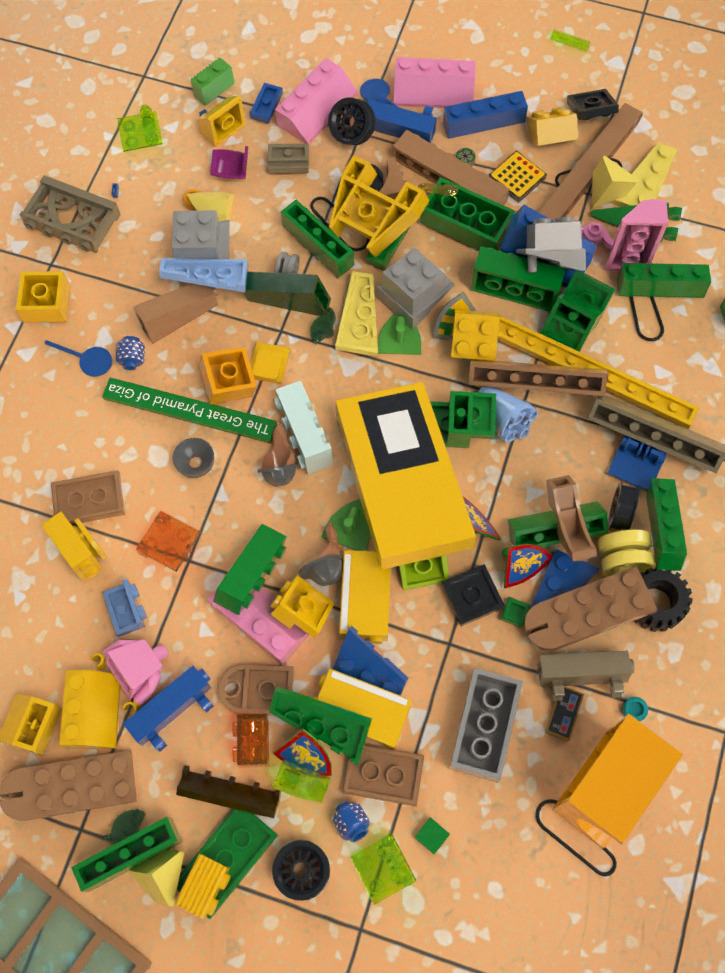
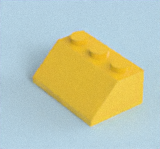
(90, 710)

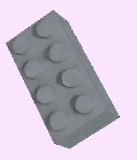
(486, 725)

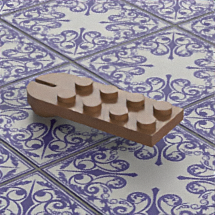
(589, 610)
(69, 786)

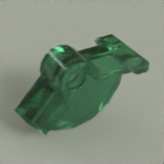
(323, 326)
(125, 826)

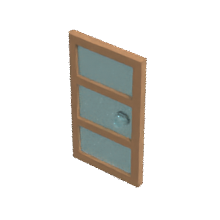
(53, 933)

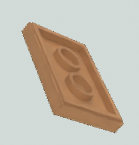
(89, 497)
(385, 776)

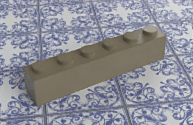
(658, 433)

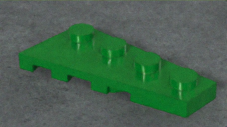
(333, 725)

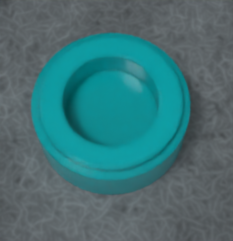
(635, 707)

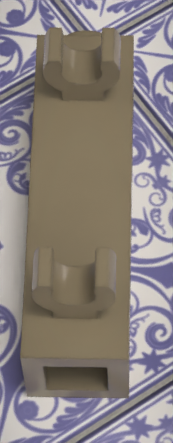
(585, 669)

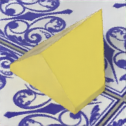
(610, 182)
(213, 200)
(160, 876)

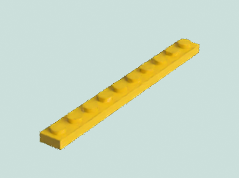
(618, 382)

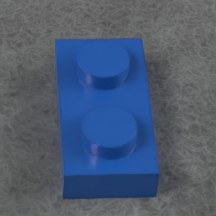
(266, 103)

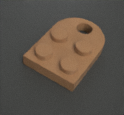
(255, 687)

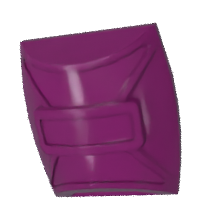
(229, 164)

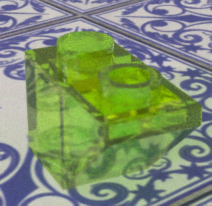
(301, 782)

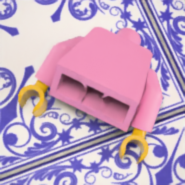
(134, 667)

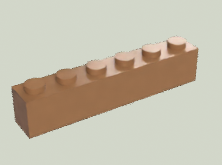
(434, 163)
(538, 377)

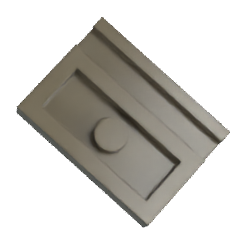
(288, 158)

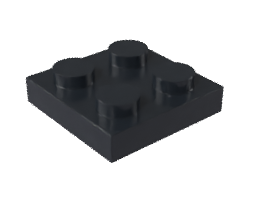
(592, 104)
(472, 595)

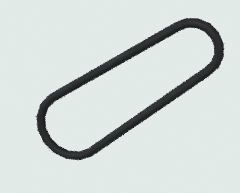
(323, 220)
(637, 324)
(569, 848)

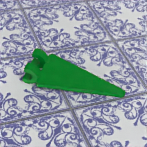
(614, 217)

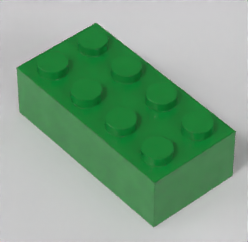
(467, 217)
(508, 278)

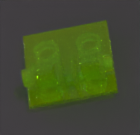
(140, 130)
(383, 868)

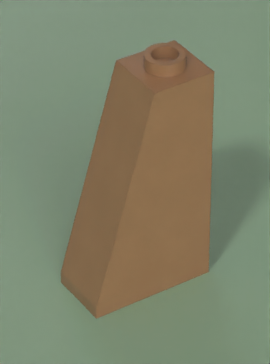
(174, 309)

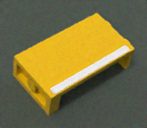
(365, 596)
(384, 707)

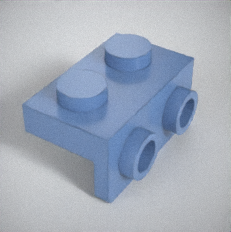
(124, 608)

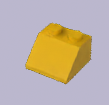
(222, 120)

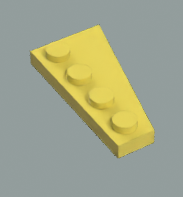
(651, 176)
(358, 321)

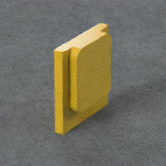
(269, 362)

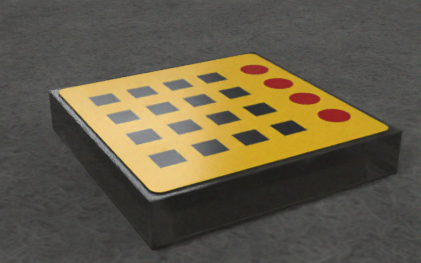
(518, 175)

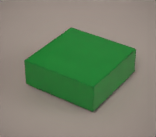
(515, 612)
(432, 836)

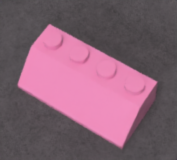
(433, 82)
(309, 105)
(639, 234)
(263, 628)

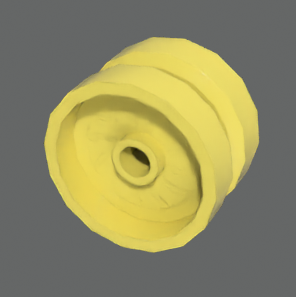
(626, 550)

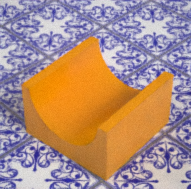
(617, 782)

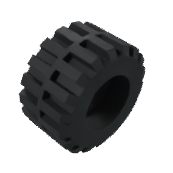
(678, 597)

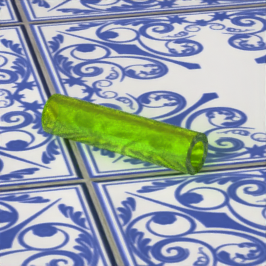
(570, 40)

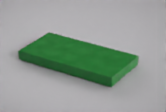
(237, 845)

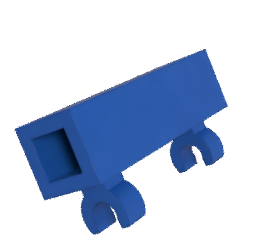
(396, 120)
(169, 705)

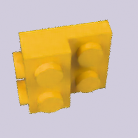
(301, 606)

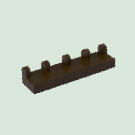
(228, 793)

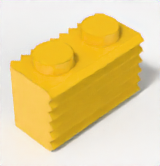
(203, 886)

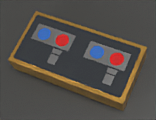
(565, 714)

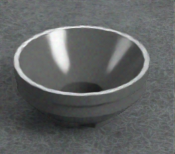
(193, 448)

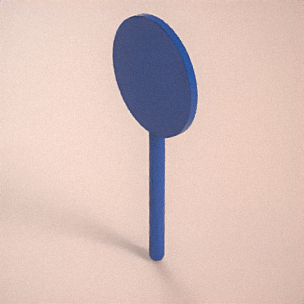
(372, 88)
(93, 362)

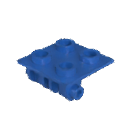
(636, 462)

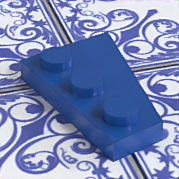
(563, 576)
(364, 663)

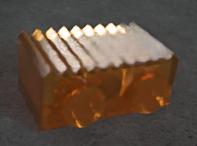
(252, 740)

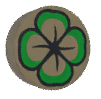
(466, 155)

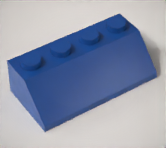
(517, 238)

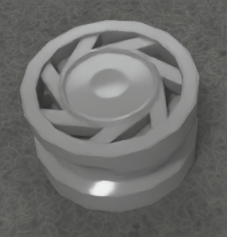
(287, 263)

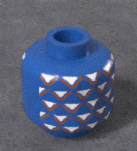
(130, 352)
(351, 821)

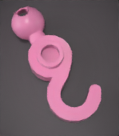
(597, 233)

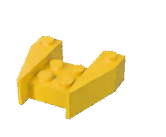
(372, 212)

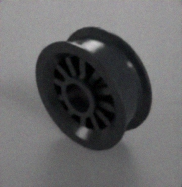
(352, 136)
(623, 507)
(280, 860)

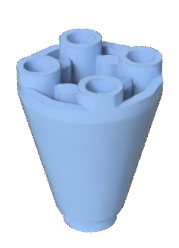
(512, 415)

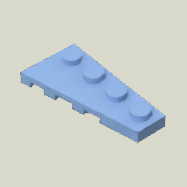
(216, 273)

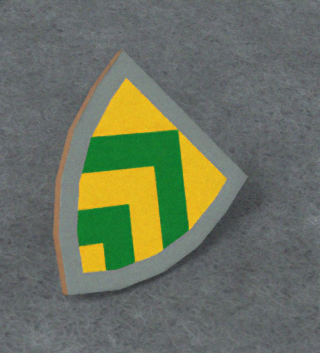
(445, 321)

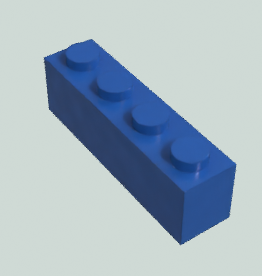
(485, 114)

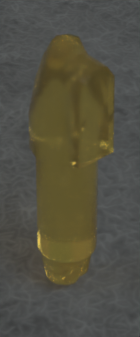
(446, 189)

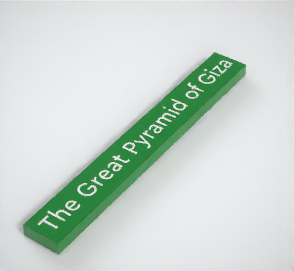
(190, 410)

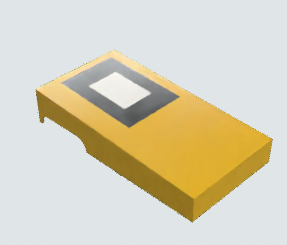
(404, 476)

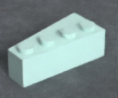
(303, 425)

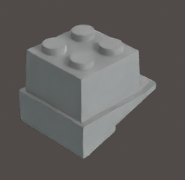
(200, 235)
(556, 243)
(413, 287)

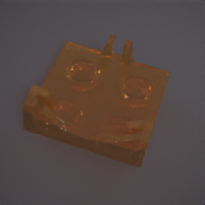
(168, 541)

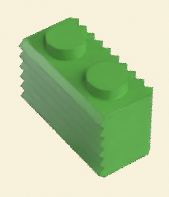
(212, 81)

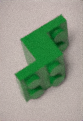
(577, 310)
(466, 417)

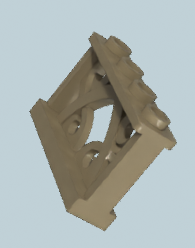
(72, 232)

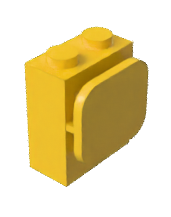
(76, 546)

